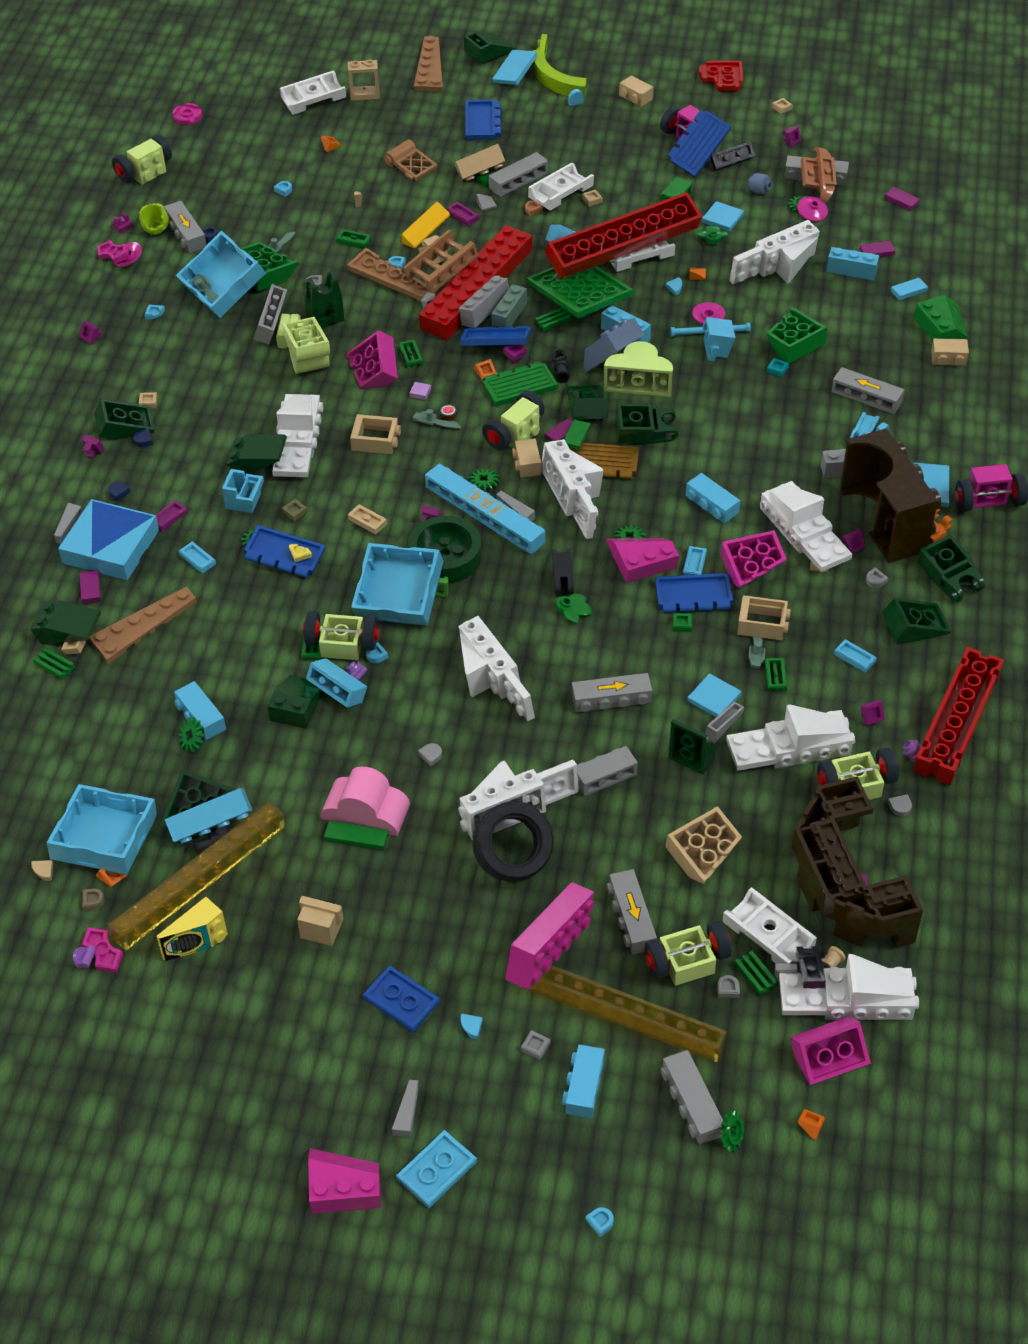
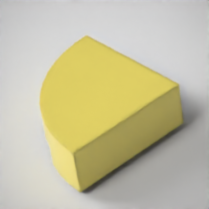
(299, 553)

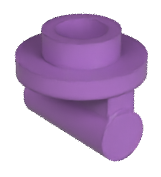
(356, 670)
(911, 749)
(83, 956)

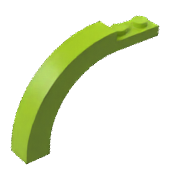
(551, 78)

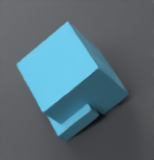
(718, 337)
(241, 491)

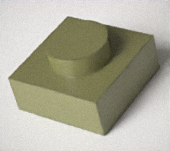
(294, 510)

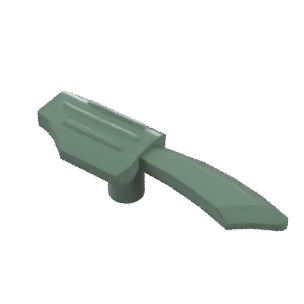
(278, 245)
(204, 286)
(429, 418)
(756, 653)

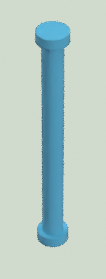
(699, 330)

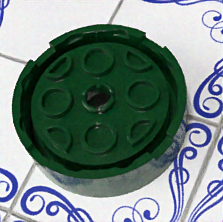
(450, 536)

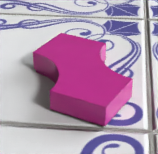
(115, 252)
(107, 957)

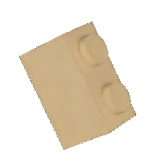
(636, 91)
(949, 352)
(527, 458)

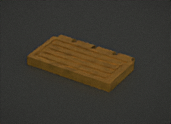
(611, 458)

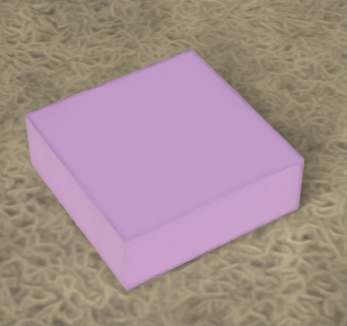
(420, 391)

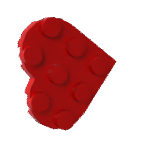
(724, 74)

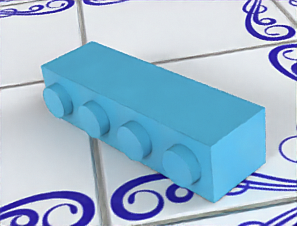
(208, 815)

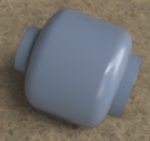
(759, 183)

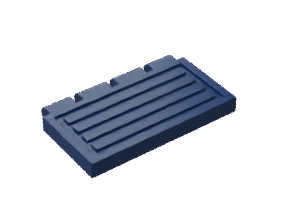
(483, 119)
(700, 143)
(495, 336)
(273, 550)
(694, 591)

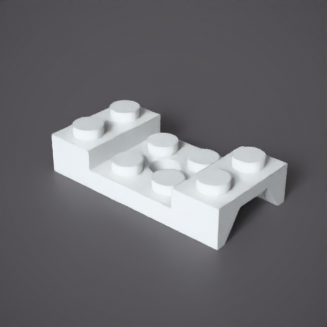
(299, 95)
(558, 185)
(659, 249)
(781, 942)

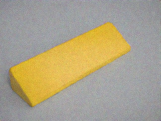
(424, 225)

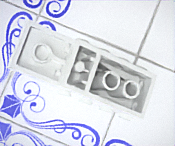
(777, 253)
(300, 422)
(573, 483)
(801, 522)
(491, 667)
(797, 740)
(526, 787)
(858, 991)

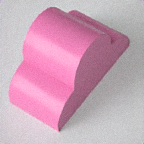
(366, 801)

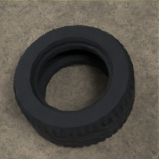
(539, 829)

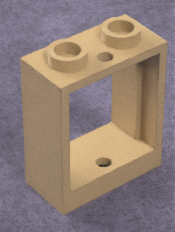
(363, 92)
(375, 444)
(763, 607)

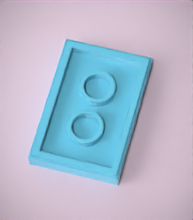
(514, 67)
(937, 477)
(436, 1169)

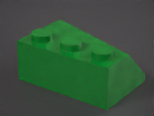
(277, 266)
(940, 318)
(796, 336)

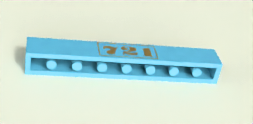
(485, 508)

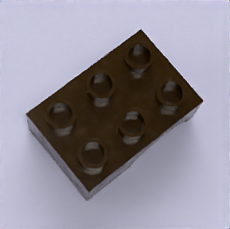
(906, 505)

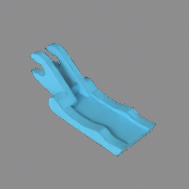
(865, 425)

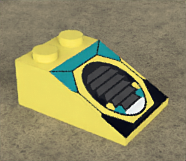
(193, 931)

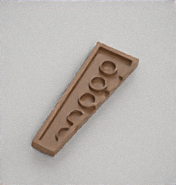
(429, 67)
(372, 267)
(116, 638)

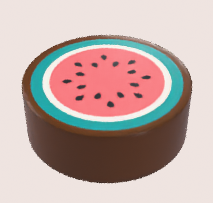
(448, 412)

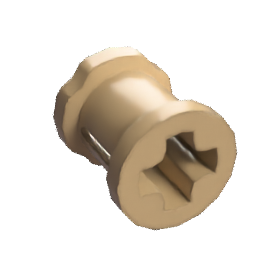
(833, 957)

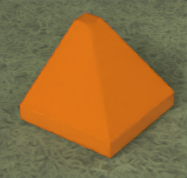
(329, 143)
(697, 274)
(485, 369)
(109, 878)
(811, 1123)

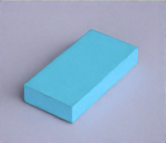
(909, 289)
(197, 557)
(694, 561)
(855, 656)

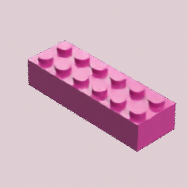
(549, 936)

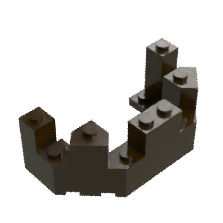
(833, 879)

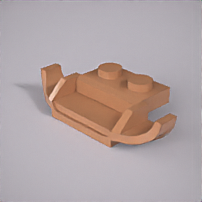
(819, 173)

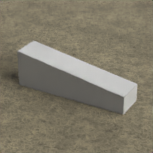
(516, 505)
(67, 521)
(724, 721)
(404, 1120)

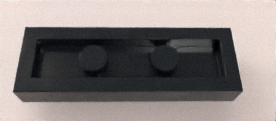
(732, 155)

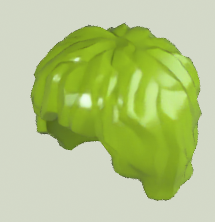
(153, 218)

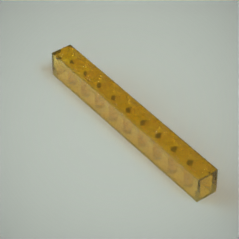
(196, 875)
(631, 1012)

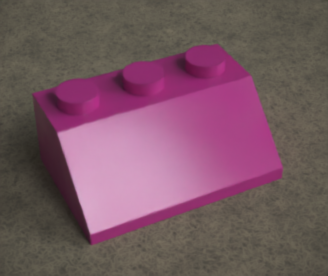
(830, 1049)

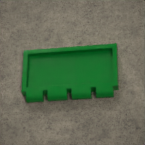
(510, 384)

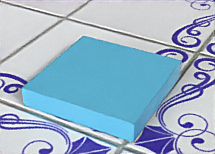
(723, 216)
(713, 695)

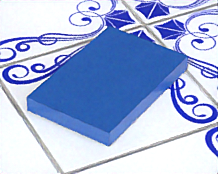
(401, 998)

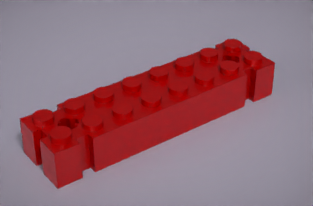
(958, 716)

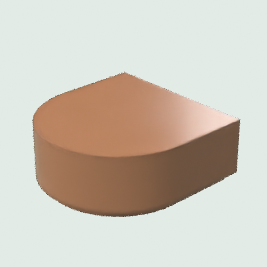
(533, 208)

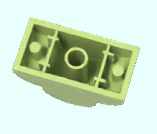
(307, 345)
(638, 371)

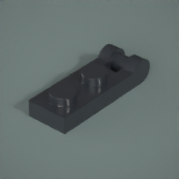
(810, 967)

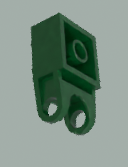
(324, 301)
(644, 424)
(950, 567)

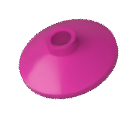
(812, 209)
(134, 252)
(708, 309)

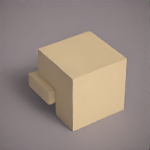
(319, 920)

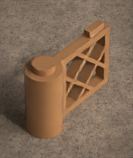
(403, 154)

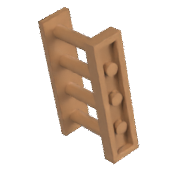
(448, 269)

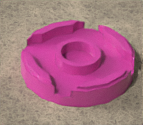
(187, 114)

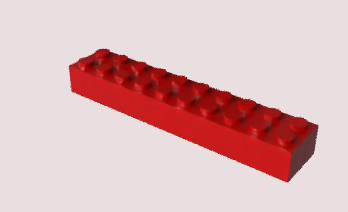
(623, 235)
(496, 258)

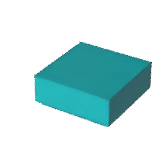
(777, 367)

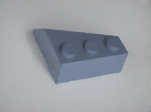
(612, 343)

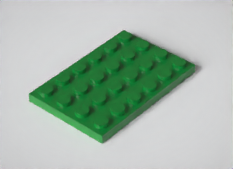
(582, 291)

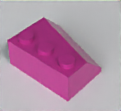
(374, 361)
(643, 556)
(751, 556)
(342, 1183)

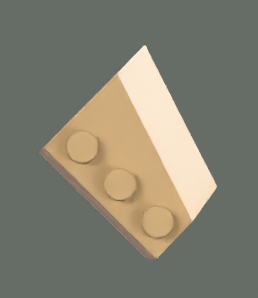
(480, 163)
(703, 844)

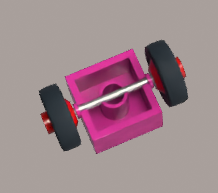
(678, 120)
(990, 487)

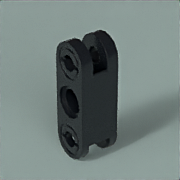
(562, 571)

